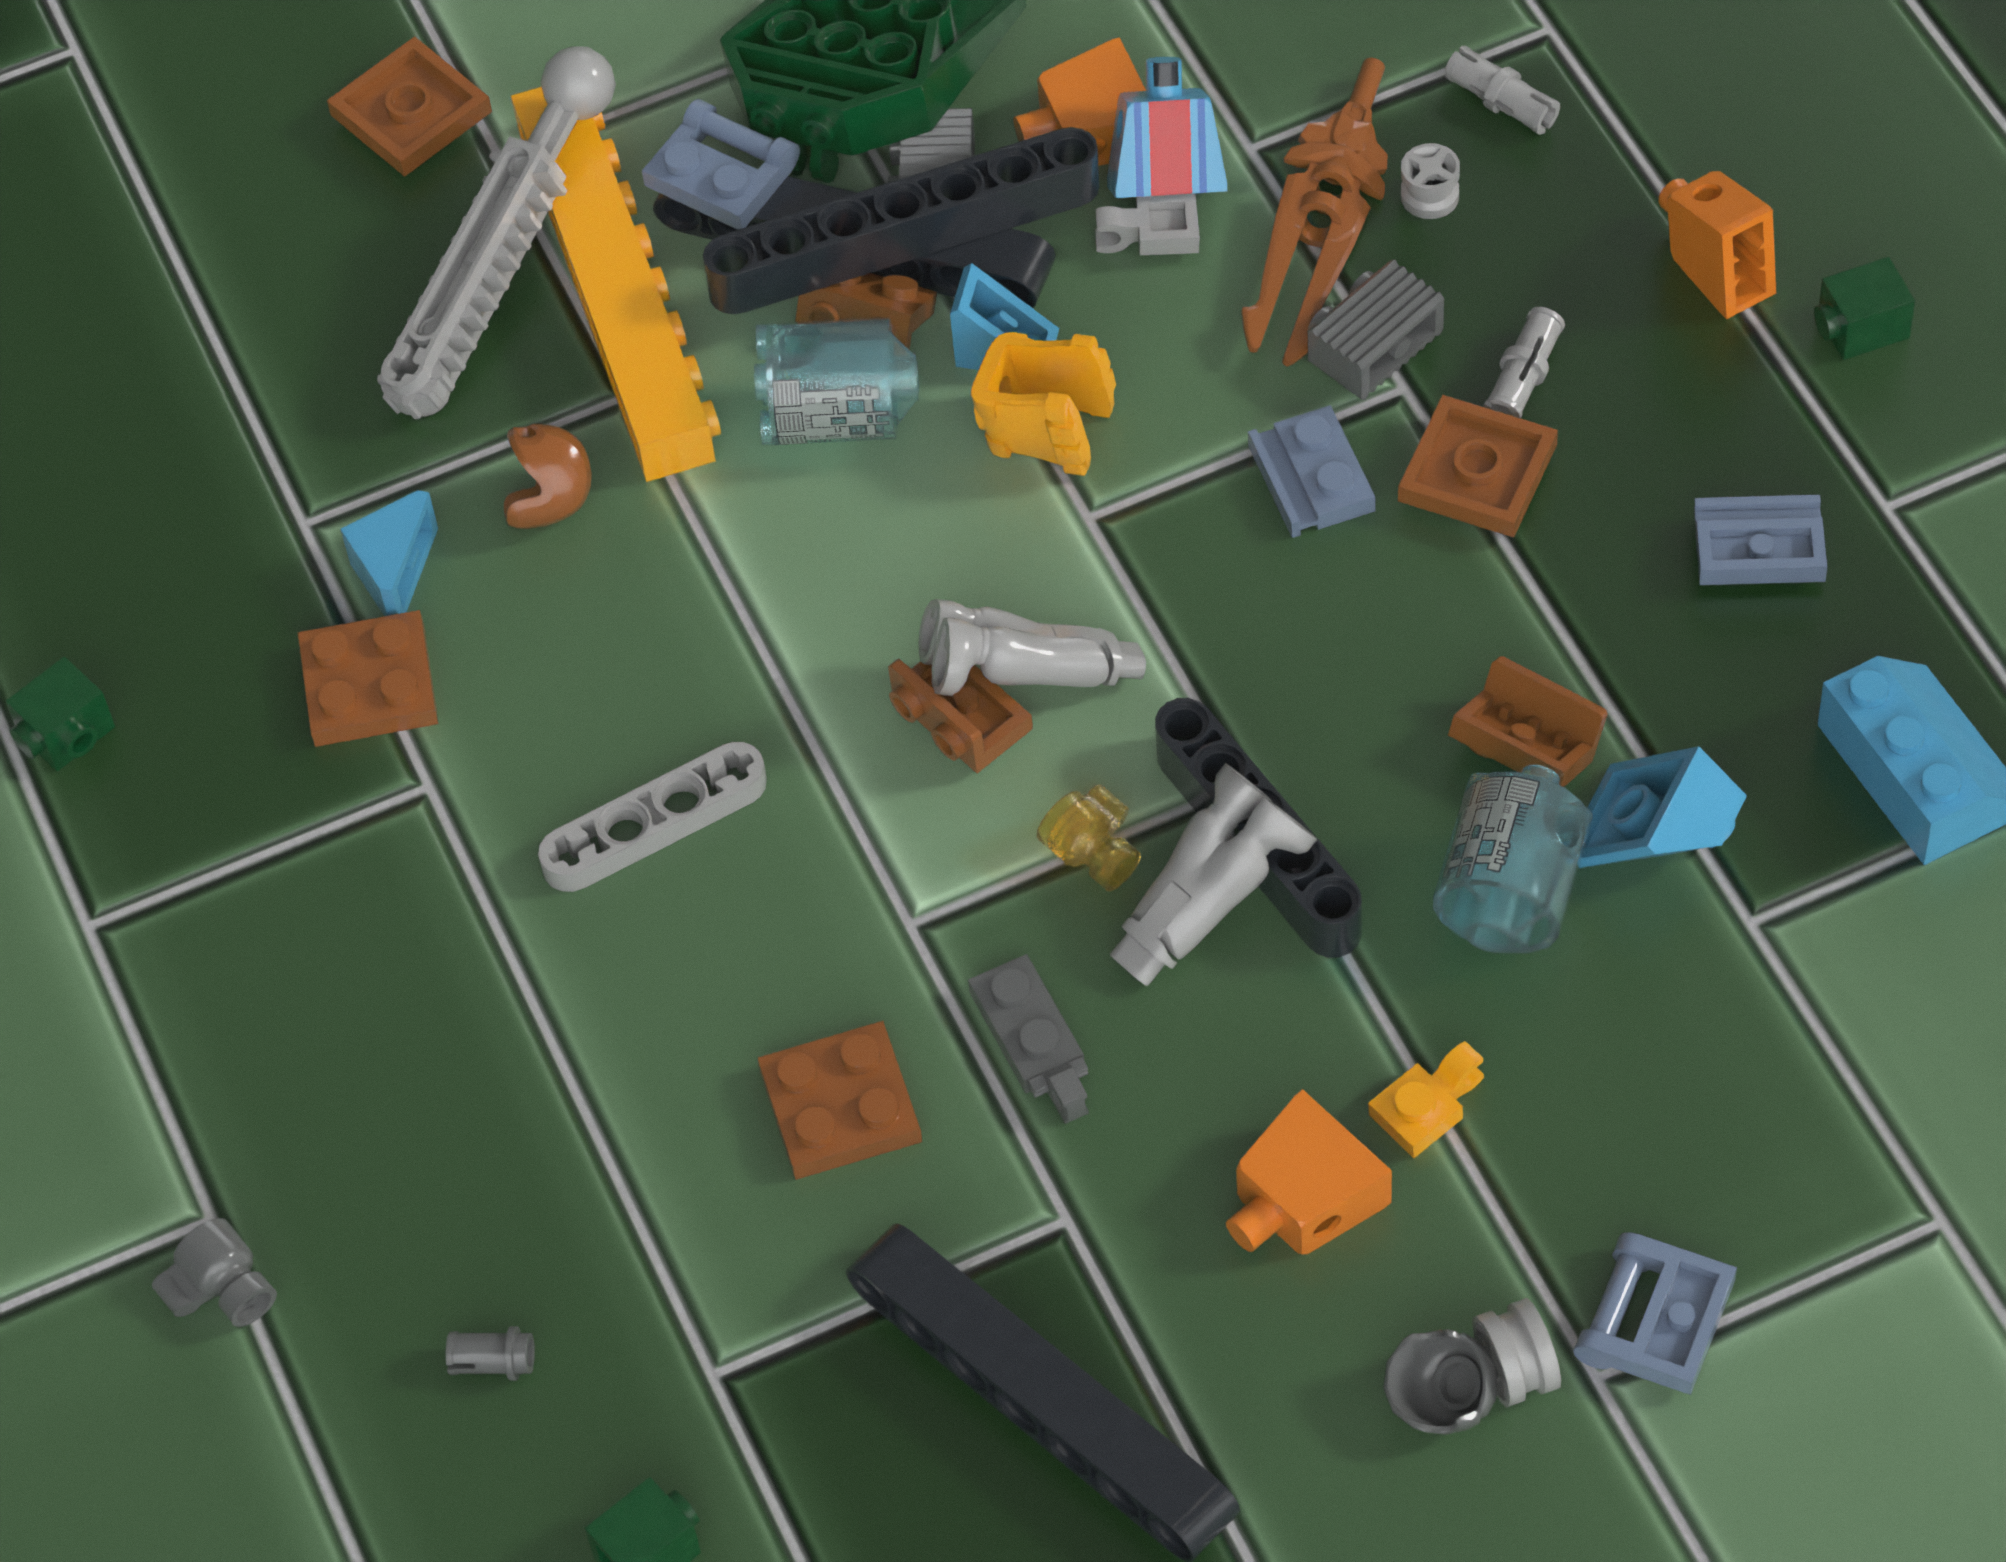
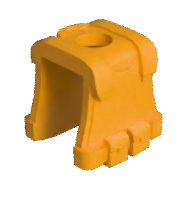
(1033, 394)

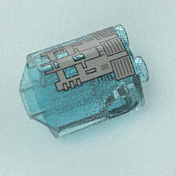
(833, 381)
(1512, 860)

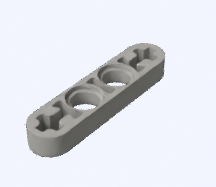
(647, 808)

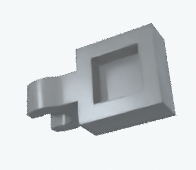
(1157, 223)

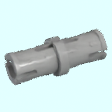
(1502, 89)
(1525, 362)

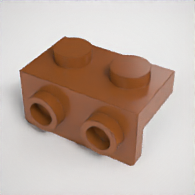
(871, 298)
(1530, 722)
(968, 725)

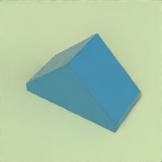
(987, 310)
(391, 549)

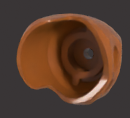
(560, 471)

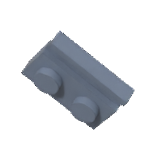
(1311, 471)
(1760, 540)

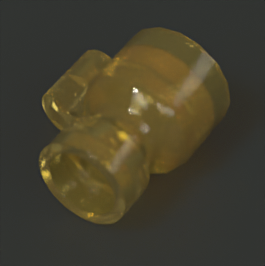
(1081, 834)

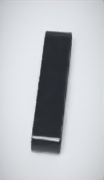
(1297, 896)

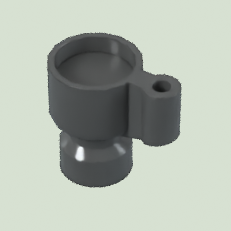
(213, 1264)

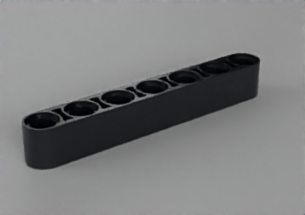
(901, 220)
(1010, 257)
(1043, 1392)

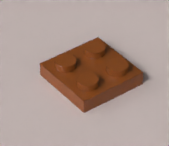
(409, 106)
(1477, 466)
(367, 678)
(839, 1100)

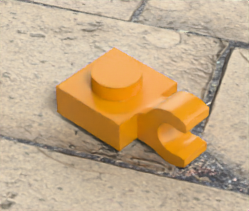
(1425, 1106)

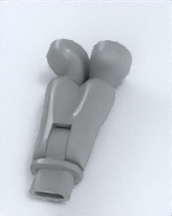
(1019, 650)
(1207, 875)

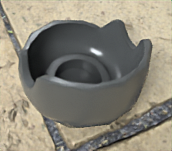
(1440, 1381)

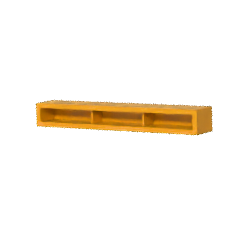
(625, 301)

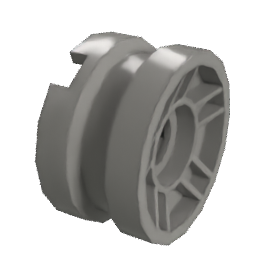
(1519, 1351)

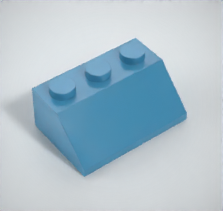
(1915, 754)

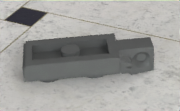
(1032, 1034)

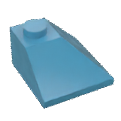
(1661, 808)

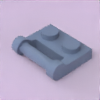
(713, 180)
(1676, 1321)

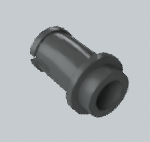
(490, 1353)

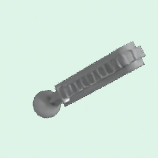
(492, 239)

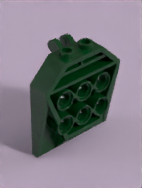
(857, 69)

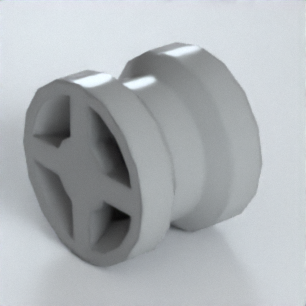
(1420, 171)

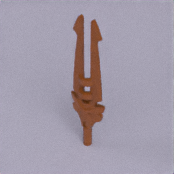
(1343, 154)

